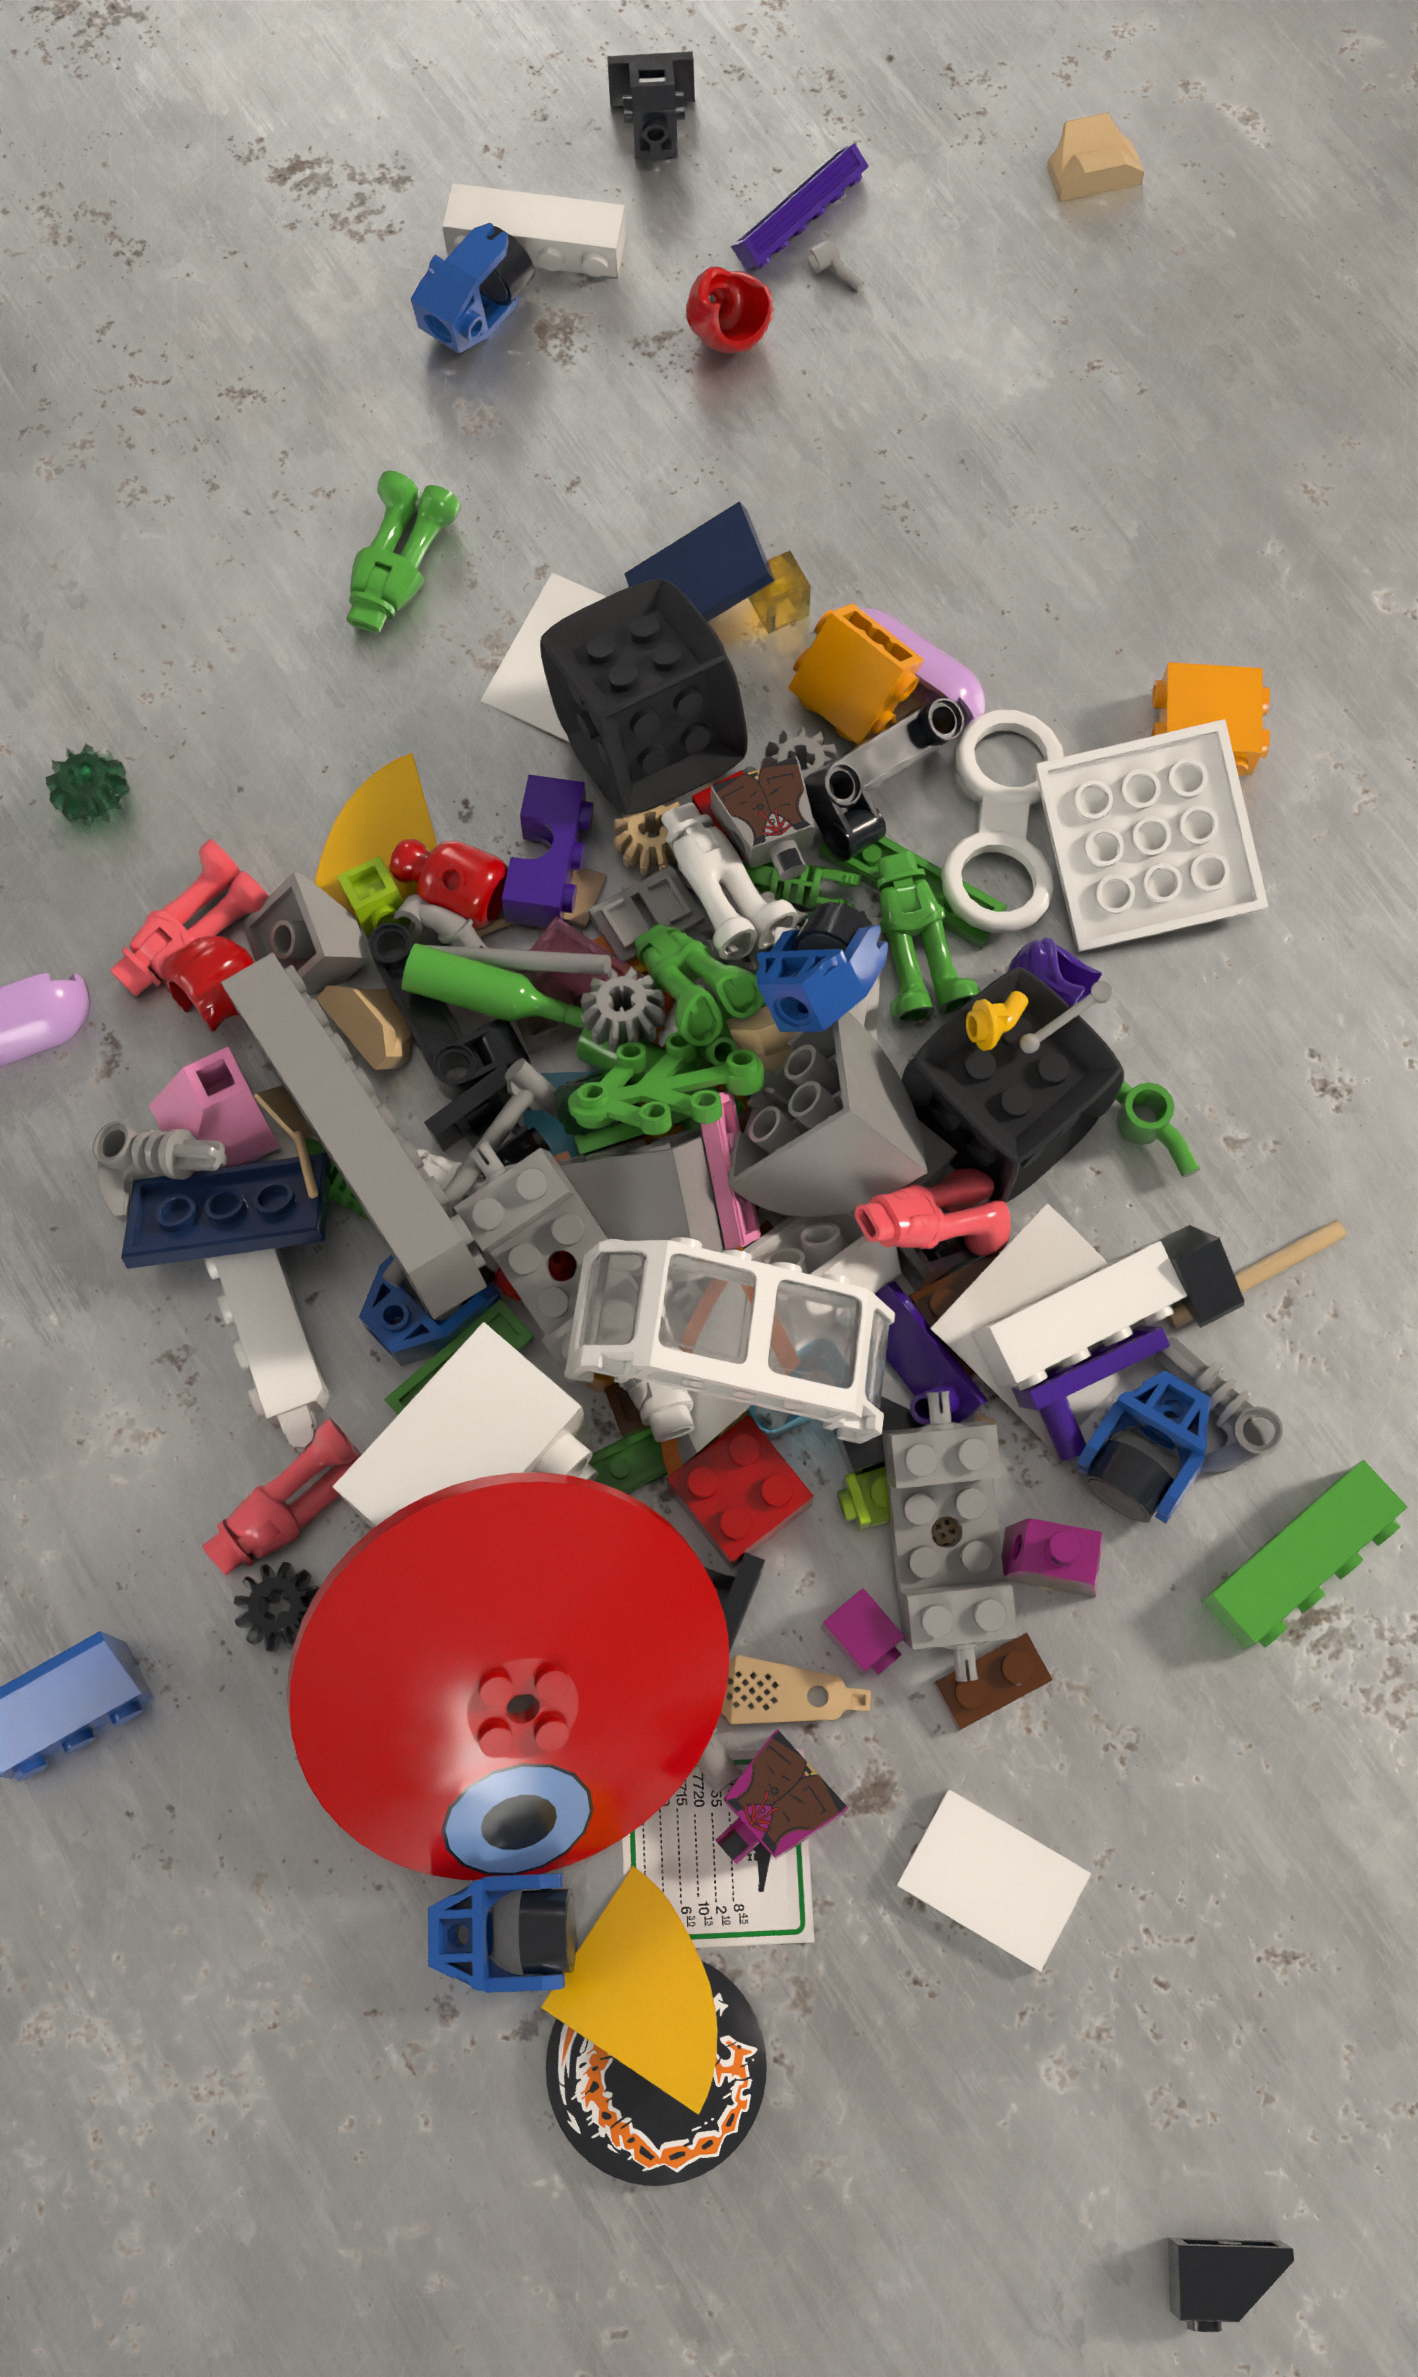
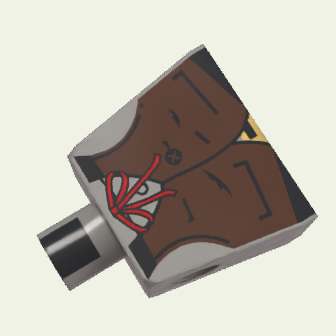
(767, 816)

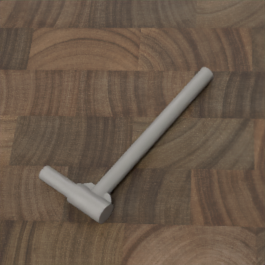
(529, 1092)

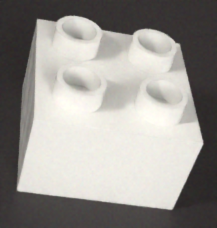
(471, 1421)

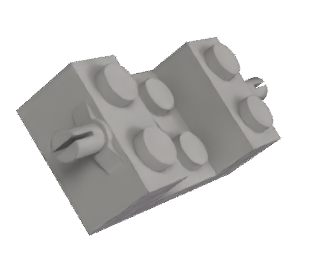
(523, 1220)
(958, 1590)

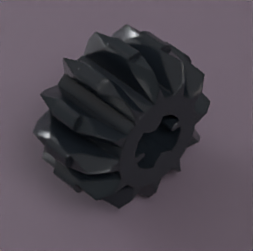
(268, 1592)

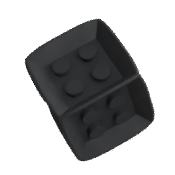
(645, 695)
(1010, 1107)

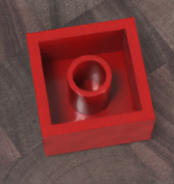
(739, 1491)

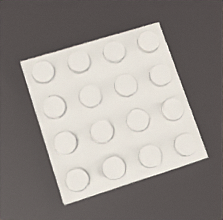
(1151, 836)

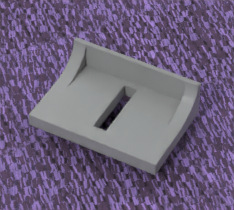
(664, 899)

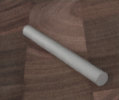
(534, 959)

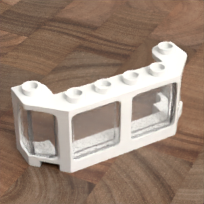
(732, 1331)

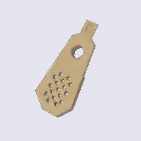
(790, 1694)

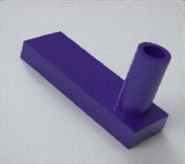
(925, 1361)
(1052, 1393)

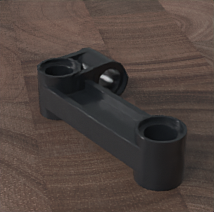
(849, 816)
(435, 1026)

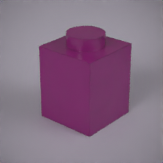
(864, 1634)

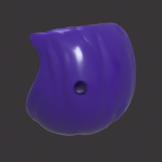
(1057, 969)

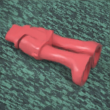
(164, 929)
(914, 1216)
(265, 1520)

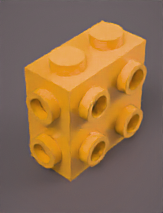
(855, 673)
(1210, 693)

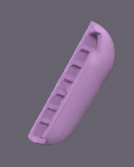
(940, 673)
(40, 1014)

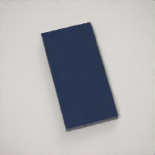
(225, 1212)

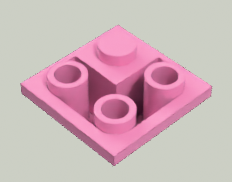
(216, 1105)

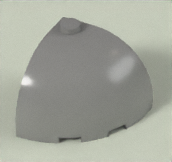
(828, 1128)
(650, 1190)

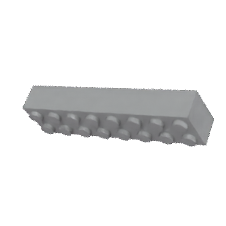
(359, 1134)

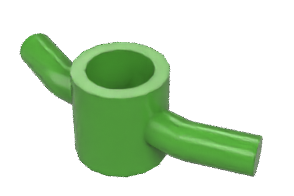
(1144, 1132)

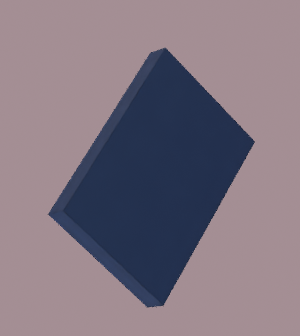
(712, 564)

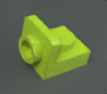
(372, 895)
(865, 1499)

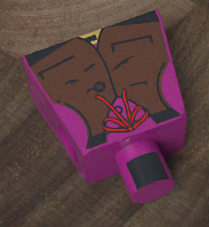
(1053, 1556)
(777, 1802)

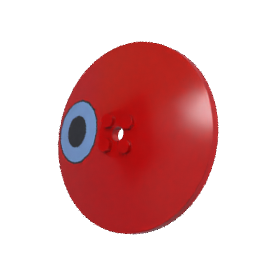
(493, 1598)

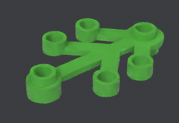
(605, 1101)

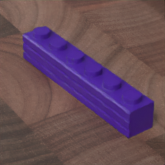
(799, 207)

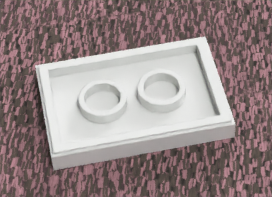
(994, 1880)

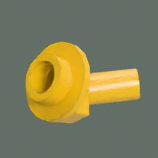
(989, 1021)

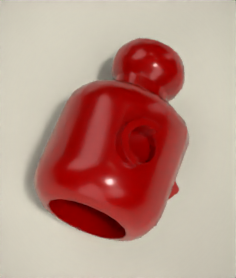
(453, 877)

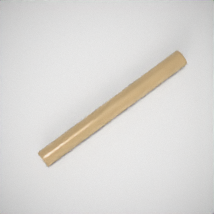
(1274, 1264)

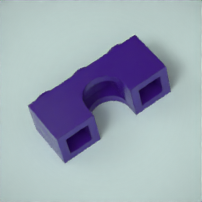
(541, 888)

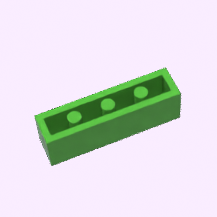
(1304, 1555)

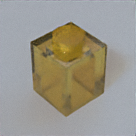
(785, 598)

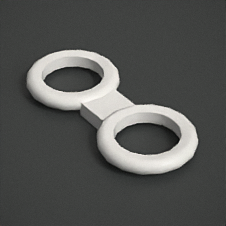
(1000, 824)

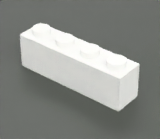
(552, 229)
(1080, 1315)

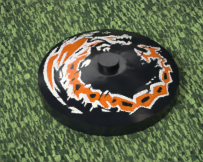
(640, 2130)

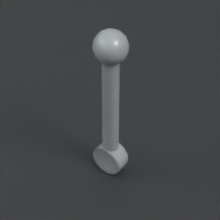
(1100, 993)

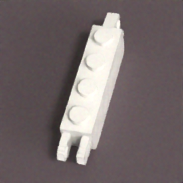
(272, 1342)

